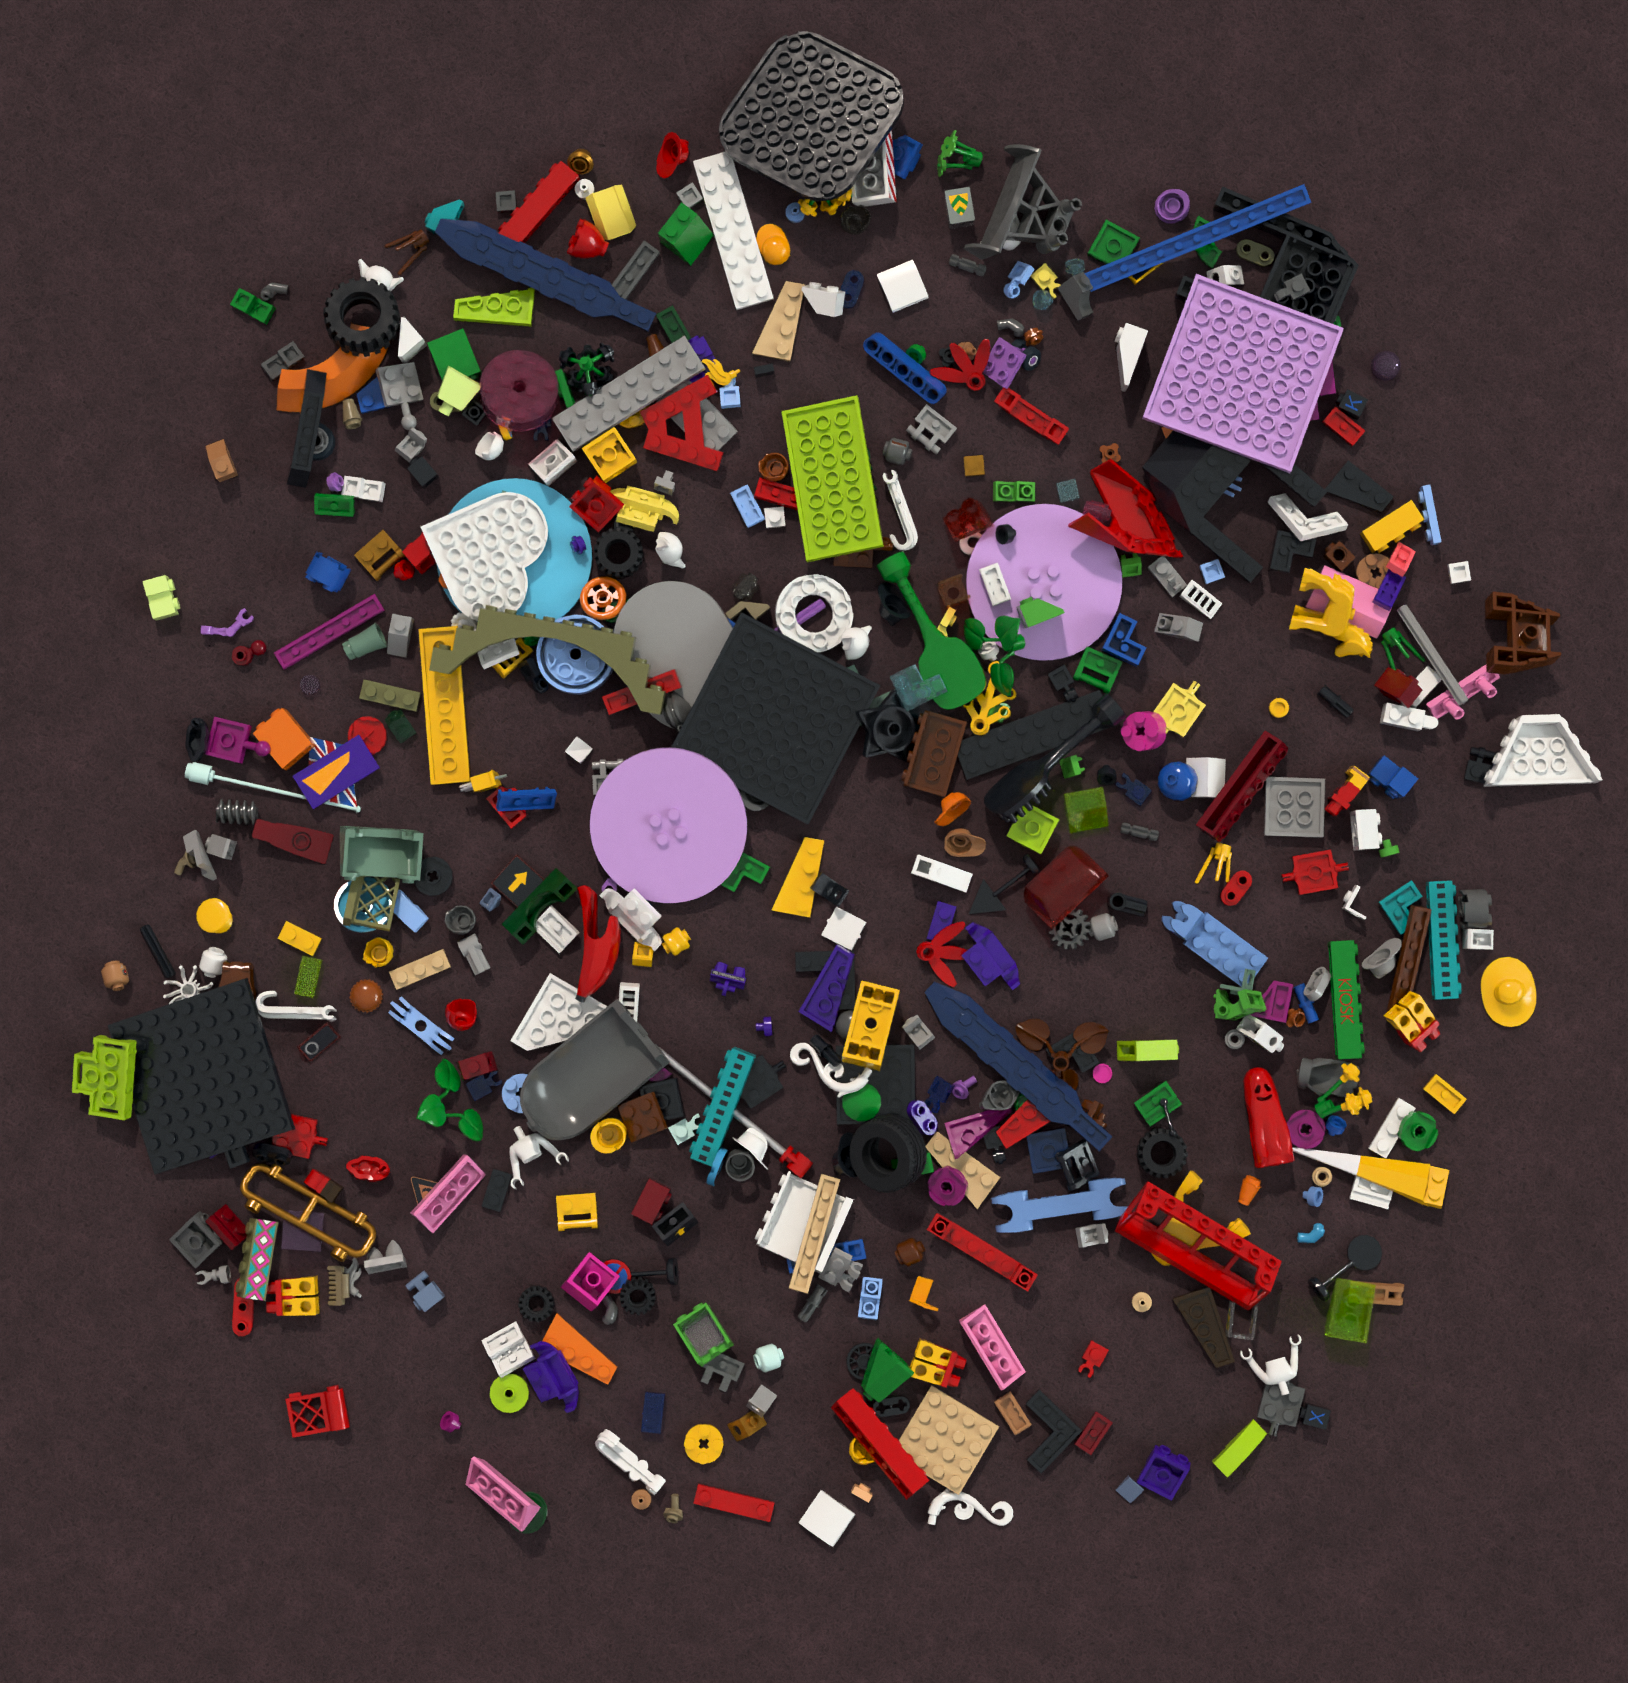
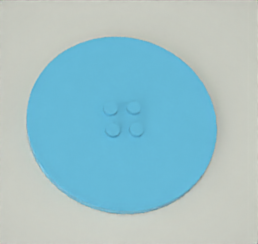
(558, 573)

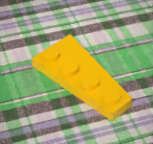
(795, 893)

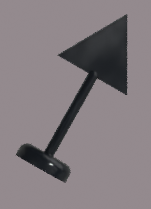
(987, 900)

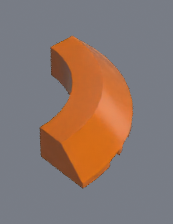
(344, 377)

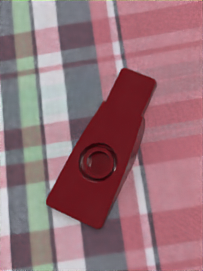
(295, 839)

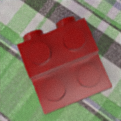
(596, 503)

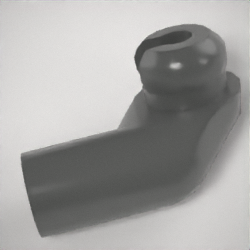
(272, 289)
(1011, 324)
(611, 1311)

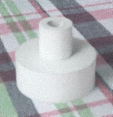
(583, 193)
(989, 651)

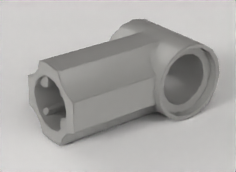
(473, 952)

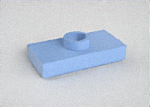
(747, 506)

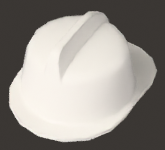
(755, 1143)

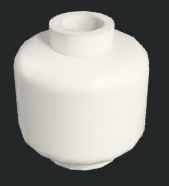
(212, 962)

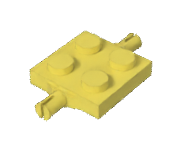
(1180, 708)

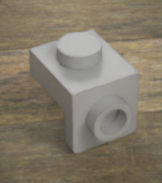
(411, 445)
(918, 1031)
(1092, 1235)

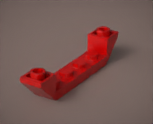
(982, 1251)

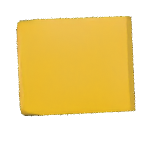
(642, 955)

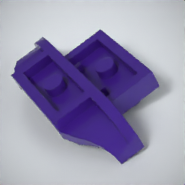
(990, 958)
(552, 1376)

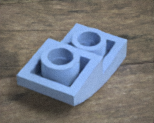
(409, 912)
(870, 1298)

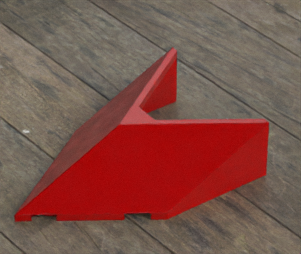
(1135, 519)

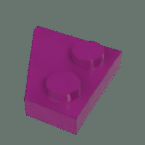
(1277, 1002)

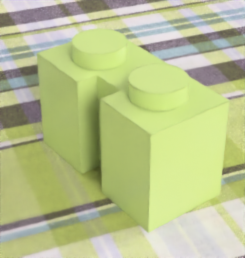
(161, 597)

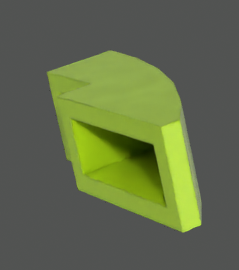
(1239, 1448)

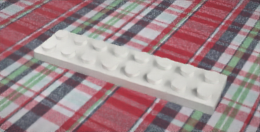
(733, 230)

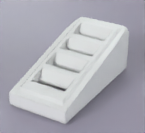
(1184, 595)
(631, 987)

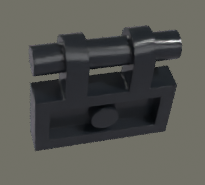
(1476, 770)

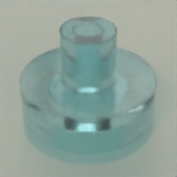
(1074, 266)
(1042, 299)

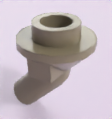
(188, 860)
(673, 1514)

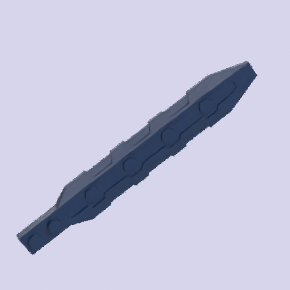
(541, 272)
(1013, 1062)

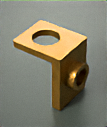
(747, 1424)

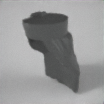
(1322, 1074)

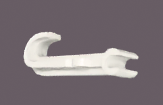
(903, 513)
(276, 1012)
(627, 1461)

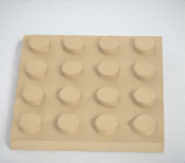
(947, 1439)

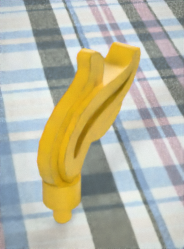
(717, 374)

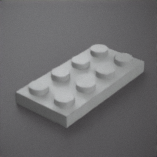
(716, 427)

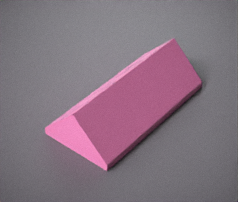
(448, 1193)
(992, 1346)
(501, 1493)

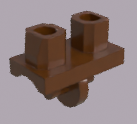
(1094, 1109)

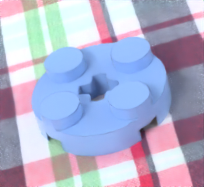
(509, 1092)

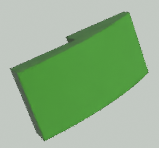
(1013, 491)

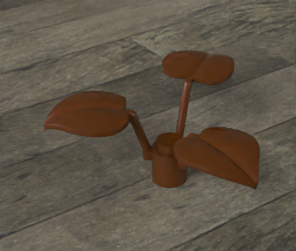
(1088, 1035)

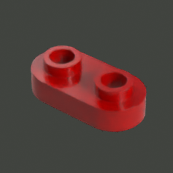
(1236, 888)

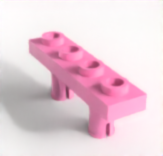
(1474, 683)

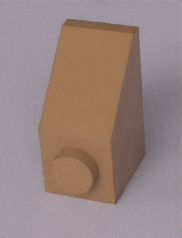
(221, 461)

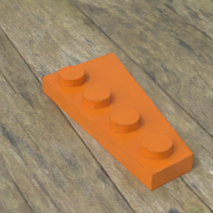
(579, 1350)

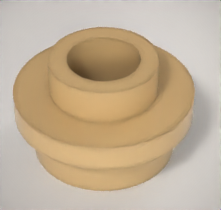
(1328, 1176)

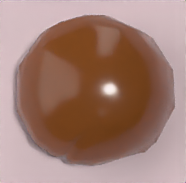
(779, 469)

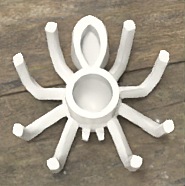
(187, 989)

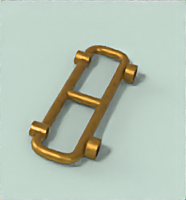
(340, 1250)

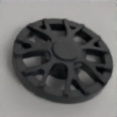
(862, 1360)

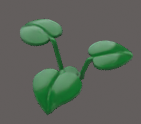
(1007, 631)
(433, 1111)

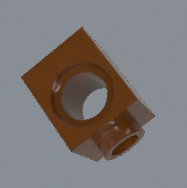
(1347, 556)

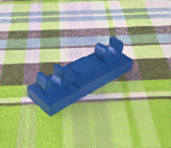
(526, 799)

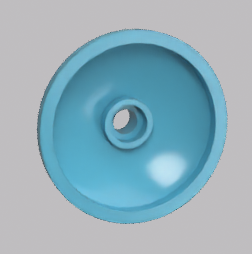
(341, 901)

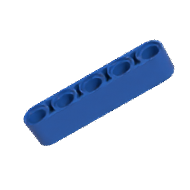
(895, 367)

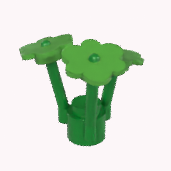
(970, 156)

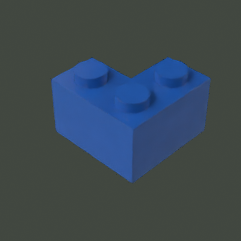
(1120, 645)
(1393, 779)

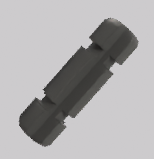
(967, 265)
(1139, 831)

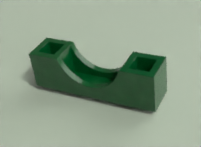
(523, 920)

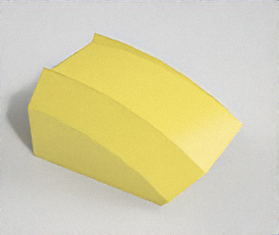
(611, 212)

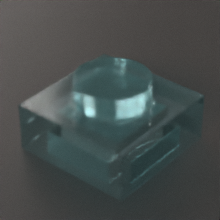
(1067, 490)

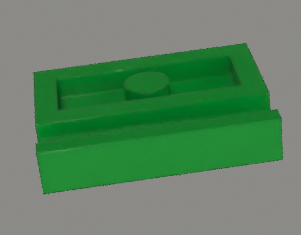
(1150, 1106)

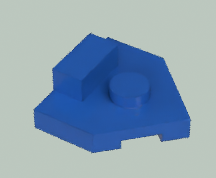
(905, 155)

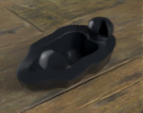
(196, 739)

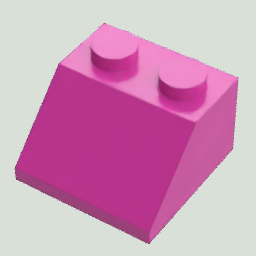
(590, 1282)

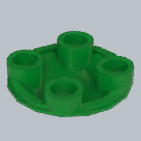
(862, 1104)

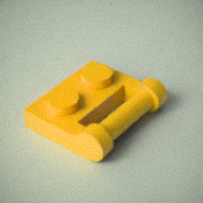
(576, 1204)

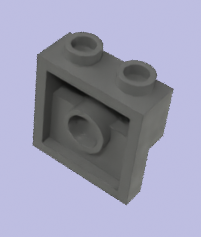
(196, 1239)

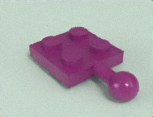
(230, 740)

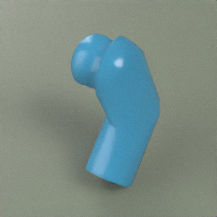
(1312, 1237)

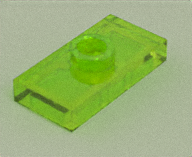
(308, 976)

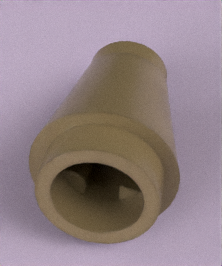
(351, 415)

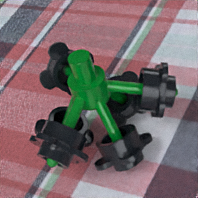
(586, 362)

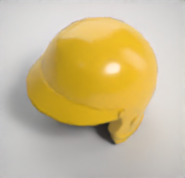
(608, 1135)

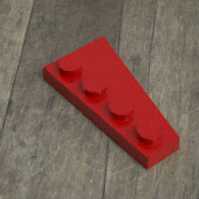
(1021, 1124)

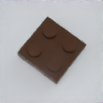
(642, 1117)

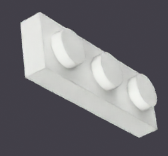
(1387, 1134)

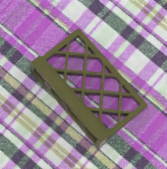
(354, 899)

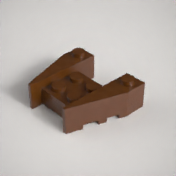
(1526, 634)

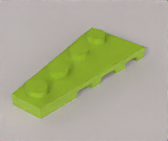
(504, 308)

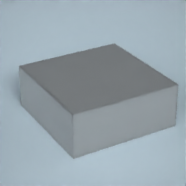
(689, 195)

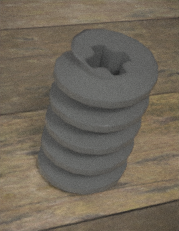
(236, 812)

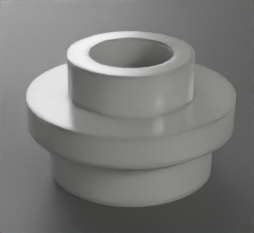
(1239, 1043)

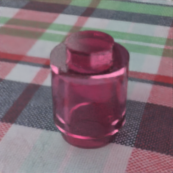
(1098, 510)

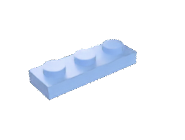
(1429, 514)

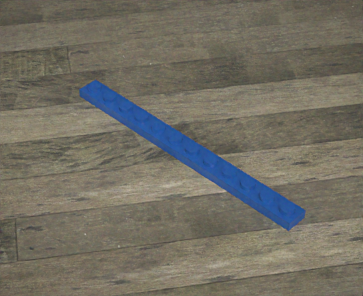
(1198, 237)

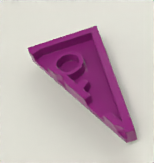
(968, 1130)

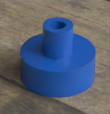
(1335, 1125)

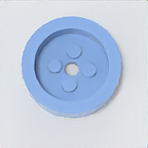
(568, 674)

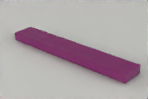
(329, 631)

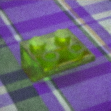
(1086, 809)

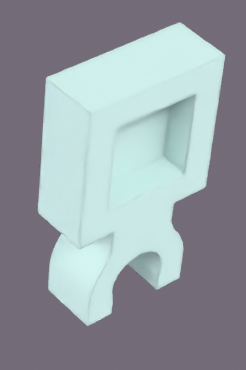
(683, 1130)

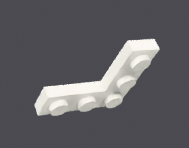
(1300, 525)

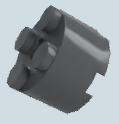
(1474, 908)

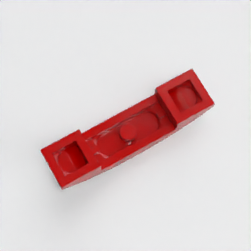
(1031, 416)

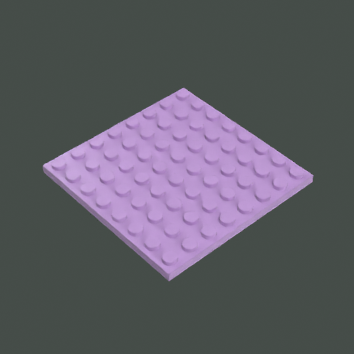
(1243, 373)

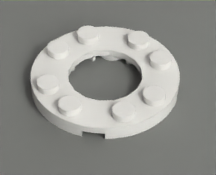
(824, 587)

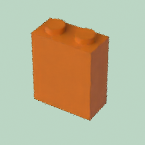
(285, 738)

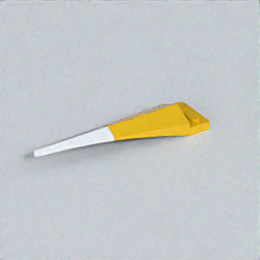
(1410, 1179)

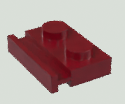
(227, 1227)

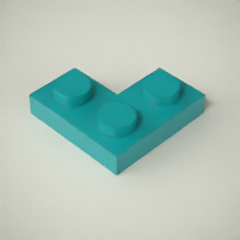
(1396, 903)

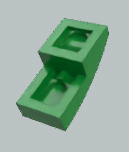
(253, 306)

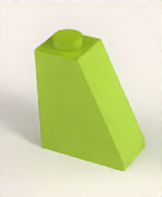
(1147, 1050)

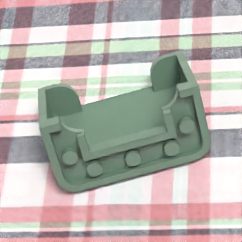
(380, 853)

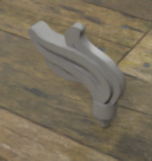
(353, 1276)

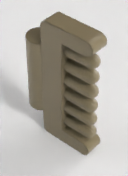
(341, 1287)

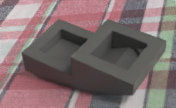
(284, 359)

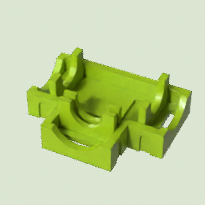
(107, 1076)

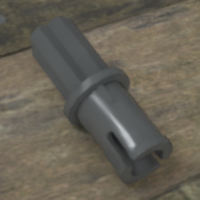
(812, 1303)

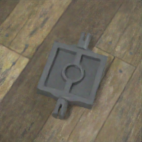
(1280, 1408)

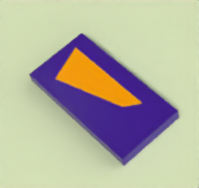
(336, 772)

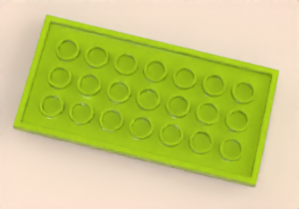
(832, 478)

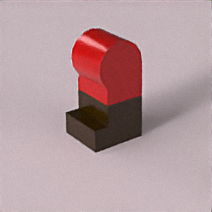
(323, 1185)

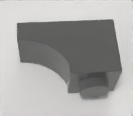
(1076, 294)

